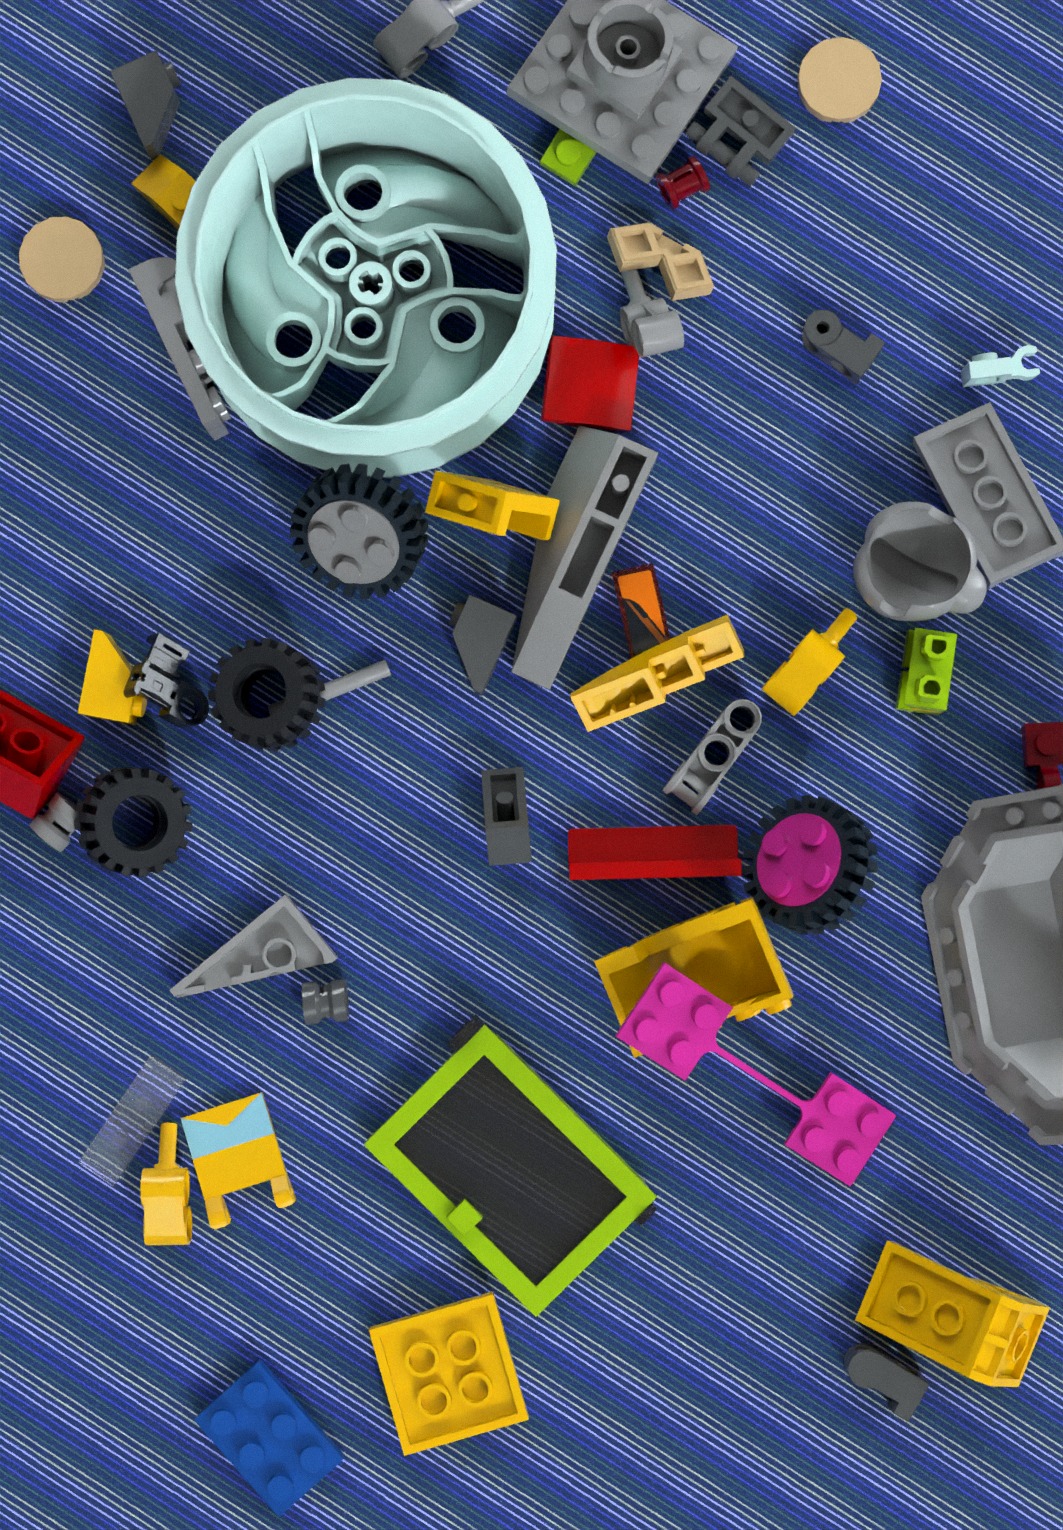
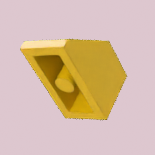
(165, 188)
(105, 684)

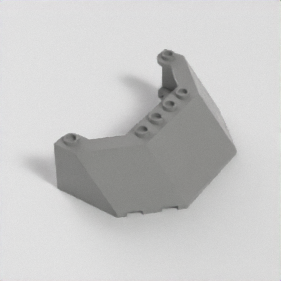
(1000, 953)

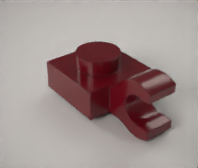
(1044, 750)

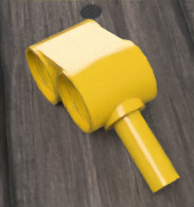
(809, 665)
(166, 1195)

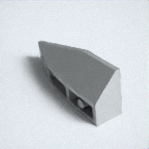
(596, 497)

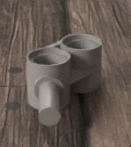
(419, 25)
(648, 322)

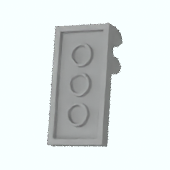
(158, 290)
(990, 493)

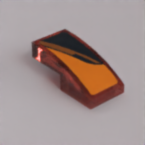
(640, 608)

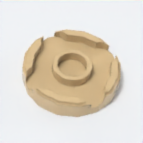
(839, 80)
(61, 259)

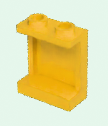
(491, 505)

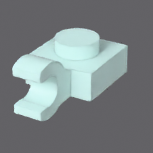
(990, 369)

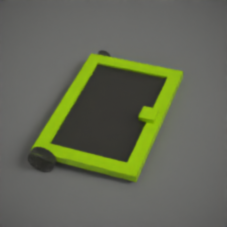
(510, 1168)

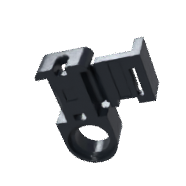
(158, 683)

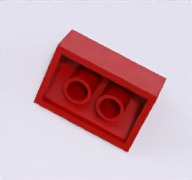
(32, 755)

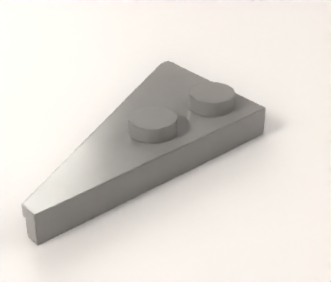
(269, 946)

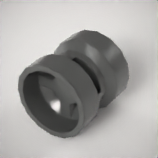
(325, 1001)

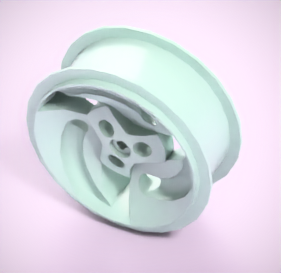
(439, 178)

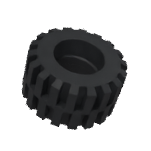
(235, 684)
(167, 828)

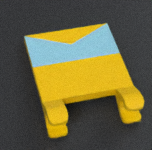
(234, 1150)

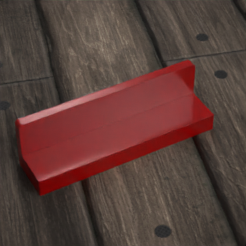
(653, 852)

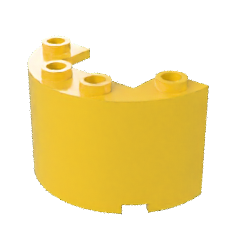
(718, 950)

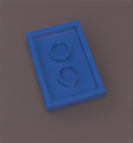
(269, 1437)

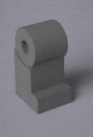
(838, 346)
(877, 1370)

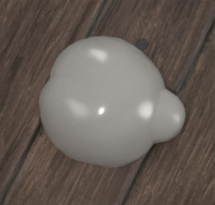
(918, 564)

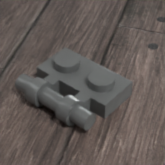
(749, 122)

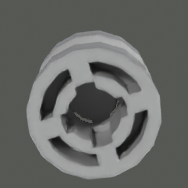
(63, 812)

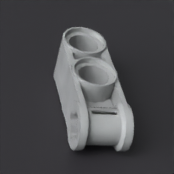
(698, 771)

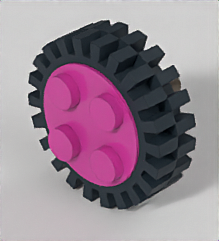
(809, 865)

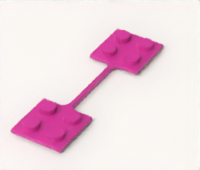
(679, 1023)

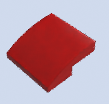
(590, 384)

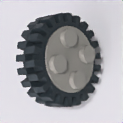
(359, 531)

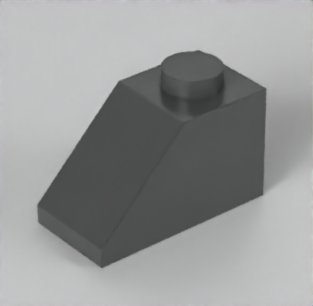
(149, 98)
(480, 638)
(506, 816)

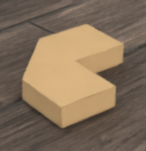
(645, 247)

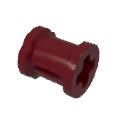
(682, 182)

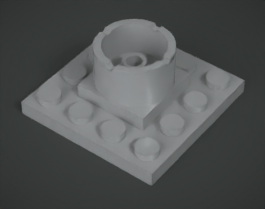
(623, 77)

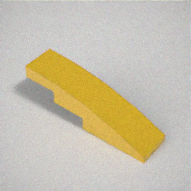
(657, 672)

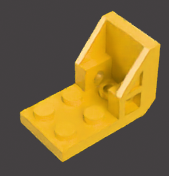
(952, 1317)

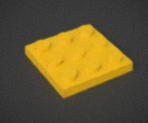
(448, 1373)

